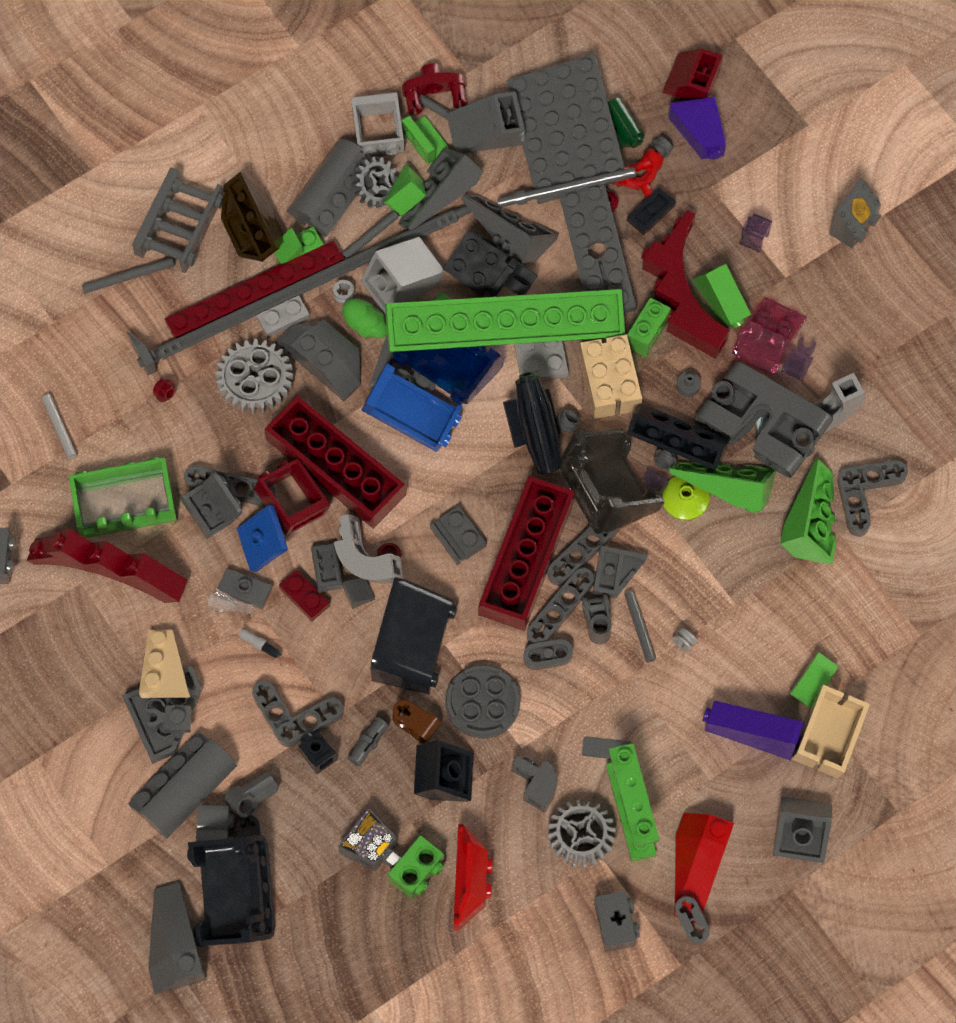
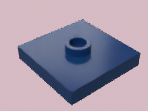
(262, 538)

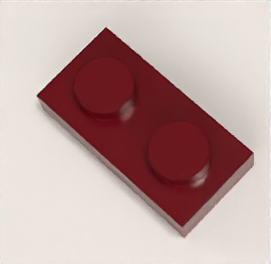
(304, 595)

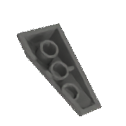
(449, 178)
(526, 240)
(173, 949)

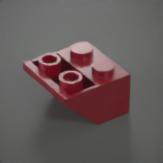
(693, 74)

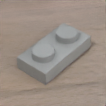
(283, 316)

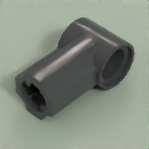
(245, 799)

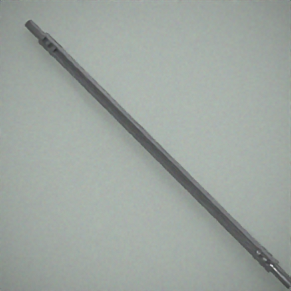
(303, 286)

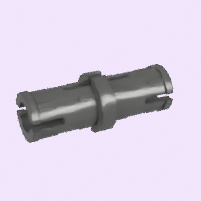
(368, 741)

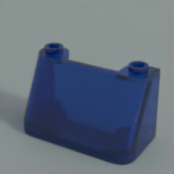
(455, 370)

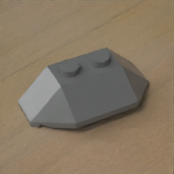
(325, 355)

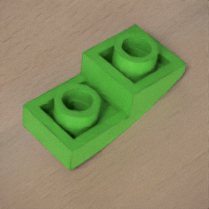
(816, 674)

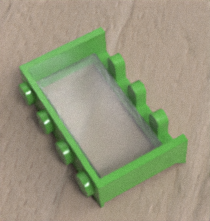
(122, 497)

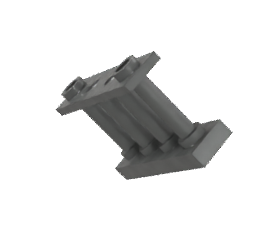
(164, 203)

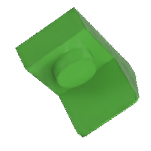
(297, 244)

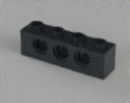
(678, 436)

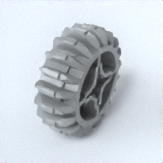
(572, 827)

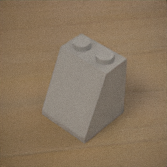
(402, 273)

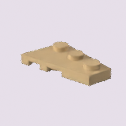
(162, 667)

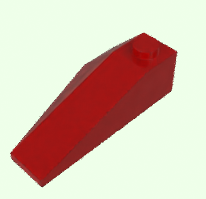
(698, 855)

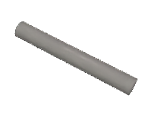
(59, 426)

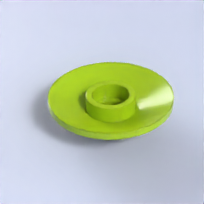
(684, 507)

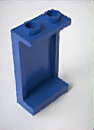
(411, 410)

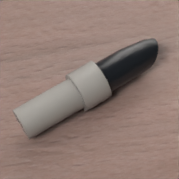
(259, 643)

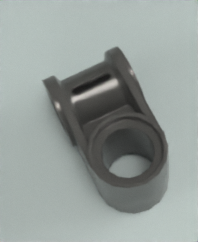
(596, 614)

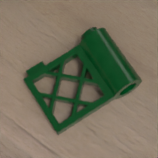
(626, 128)

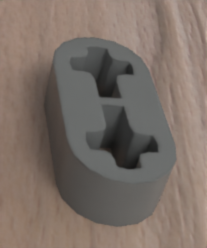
(698, 917)

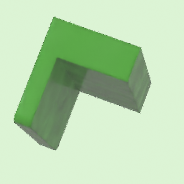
(423, 138)

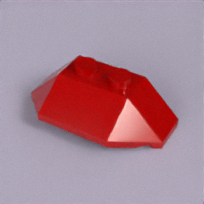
(471, 878)

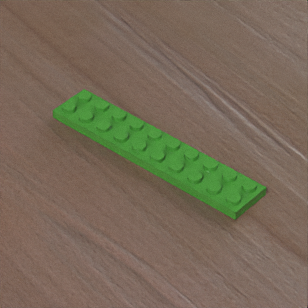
(504, 320)

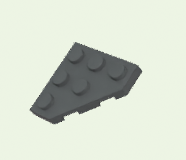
(157, 742)

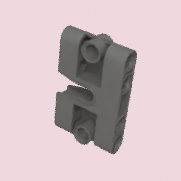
(756, 397)

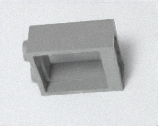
(373, 106)

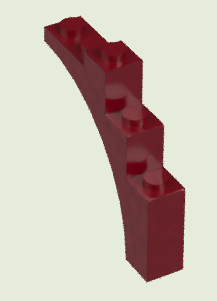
(687, 318)
(105, 559)

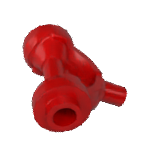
(651, 163)

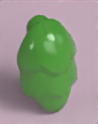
(364, 318)

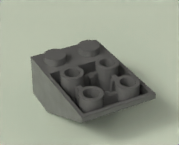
(487, 124)

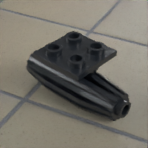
(534, 423)

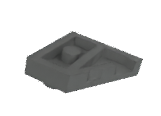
(615, 570)

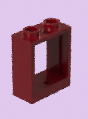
(318, 501)

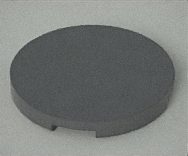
(482, 701)

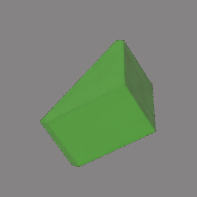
(406, 191)

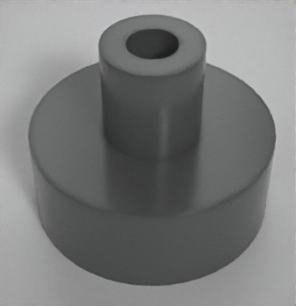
(688, 384)

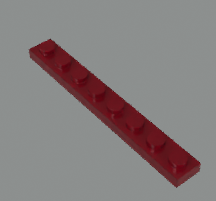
(253, 289)

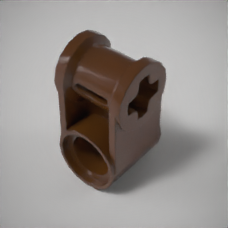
(418, 723)

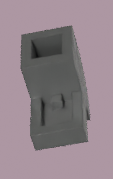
(542, 782)

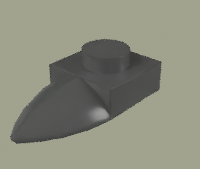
(147, 356)

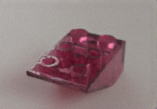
(768, 335)

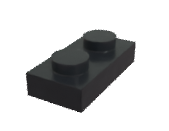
(651, 211)

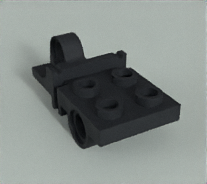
(485, 267)

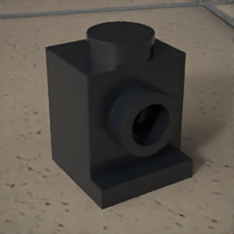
(318, 759)

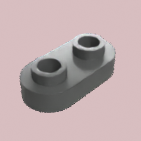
(547, 653)

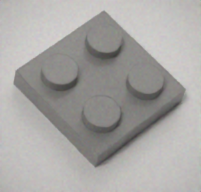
(542, 359)

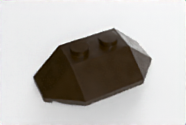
(249, 219)

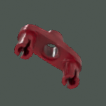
(433, 82)

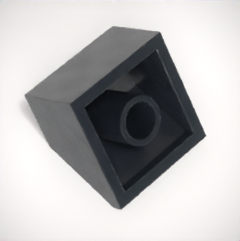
(443, 772)

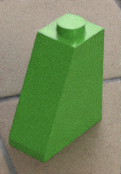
(723, 295)

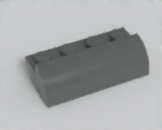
(329, 188)
(182, 784)

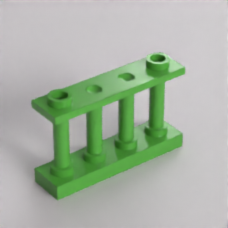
(632, 802)

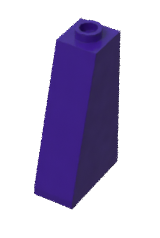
(754, 728)

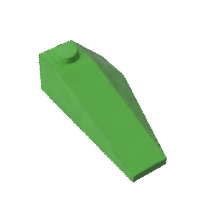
(743, 488)
(808, 525)

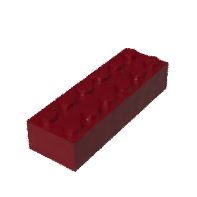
(335, 462)
(526, 553)

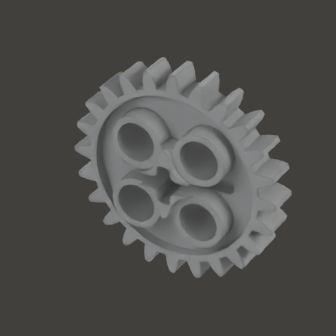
(243, 359)

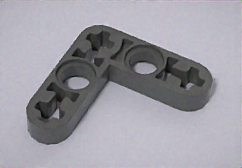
(857, 489)
(288, 723)

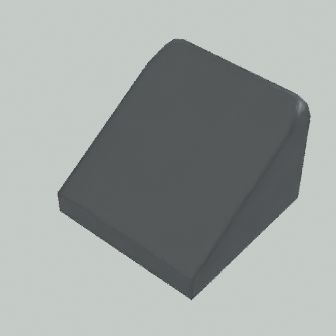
(357, 592)

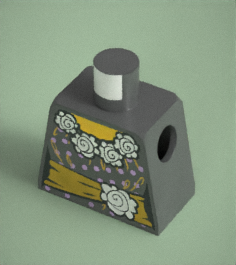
(370, 843)

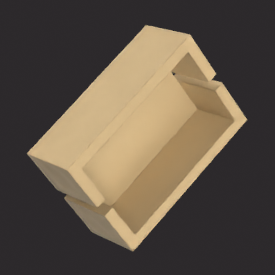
(610, 376)
(830, 731)

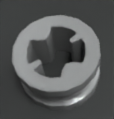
(343, 284)
(684, 640)

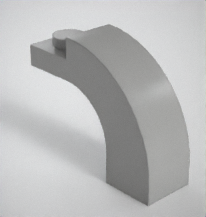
(843, 400)
(353, 556)

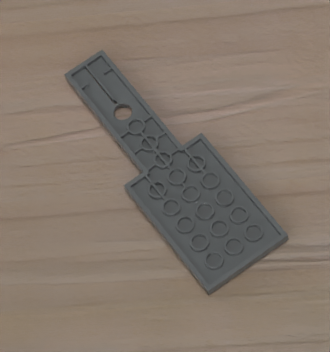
(570, 140)

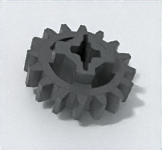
(373, 182)

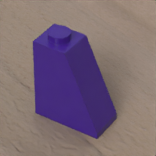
(700, 126)

